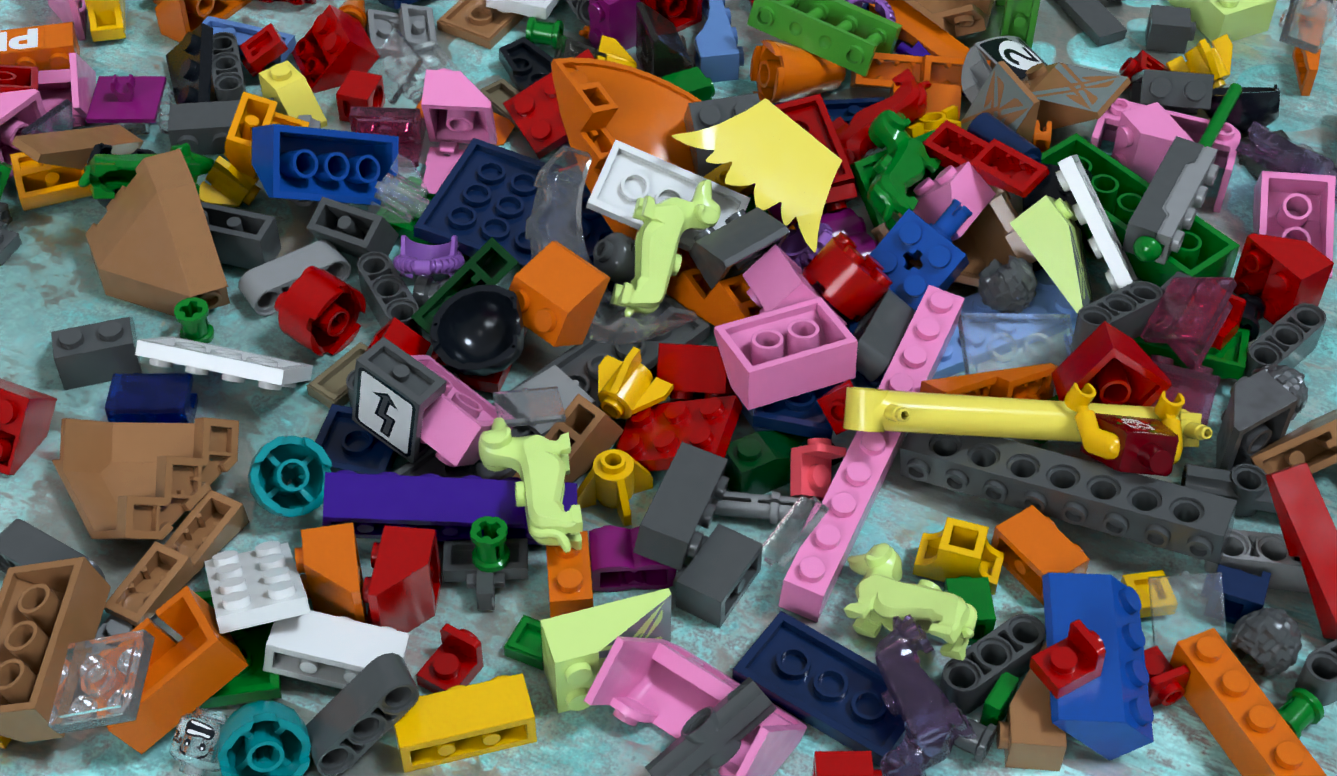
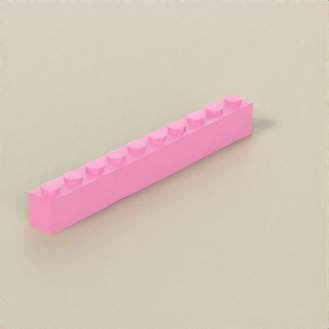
(867, 462)

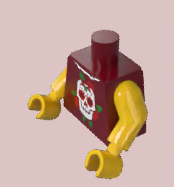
(1127, 441)

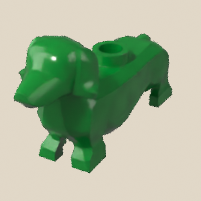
(898, 168)
(110, 171)

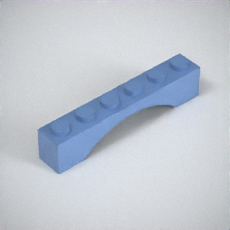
(717, 43)

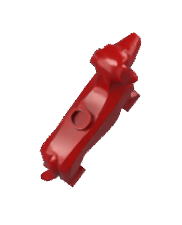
(907, 99)

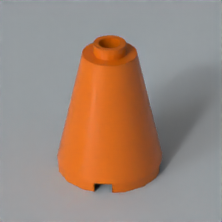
(792, 73)

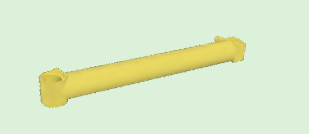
(987, 416)

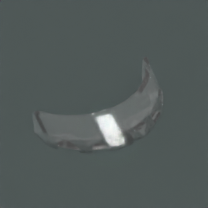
(559, 218)

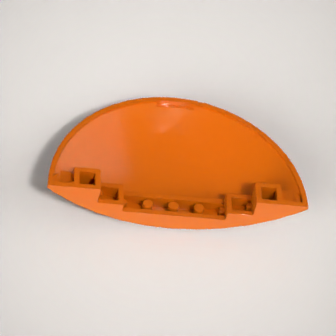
(626, 104)

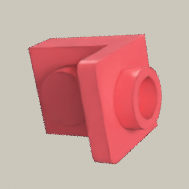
(813, 467)

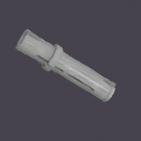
(757, 506)

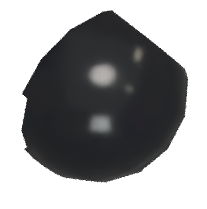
(1254, 104)
(479, 330)

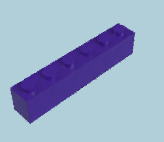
(425, 503)

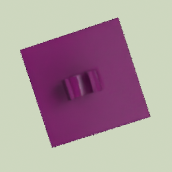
(126, 99)

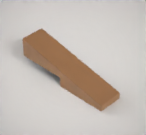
(74, 146)
(172, 565)

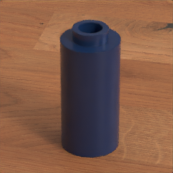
(989, 127)

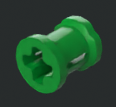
(543, 32)
(193, 315)
(494, 540)
(1301, 710)

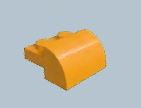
(250, 113)
(45, 184)

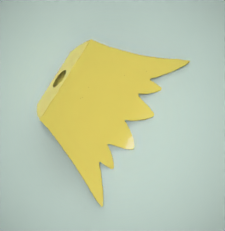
(778, 158)

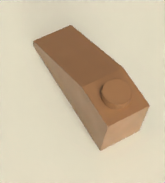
(589, 434)
(1310, 444)
(1028, 731)

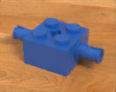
(932, 244)

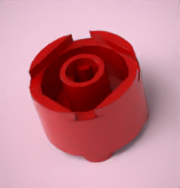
(847, 278)
(320, 311)

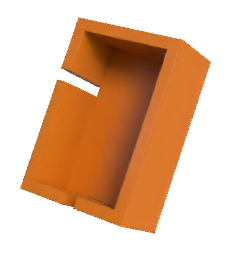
(180, 672)

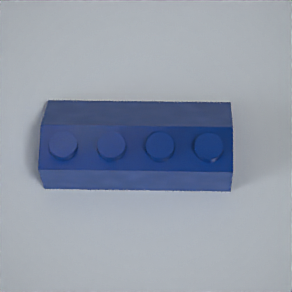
(321, 163)
(1114, 709)

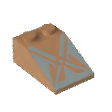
(1072, 92)
(1007, 100)

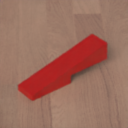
(994, 161)
(1310, 536)

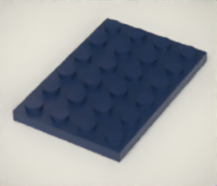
(493, 197)

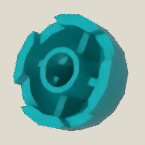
(291, 460)
(265, 741)

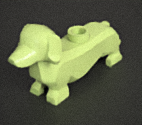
(658, 244)
(542, 486)
(885, 596)

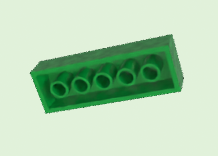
(1203, 249)

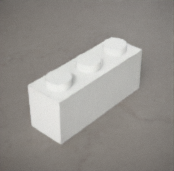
(328, 647)

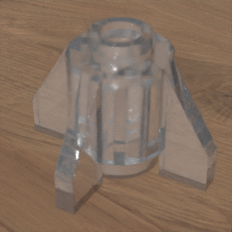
(401, 195)

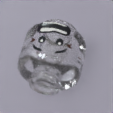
(197, 741)

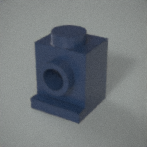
(1242, 592)

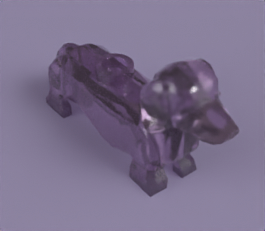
(1284, 155)
(926, 712)

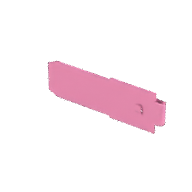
(440, 165)

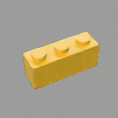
(466, 722)

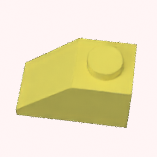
(290, 91)

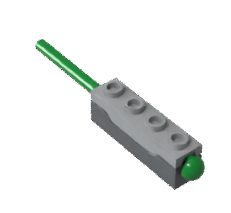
(1176, 190)

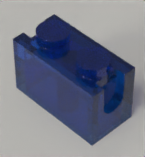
(151, 398)

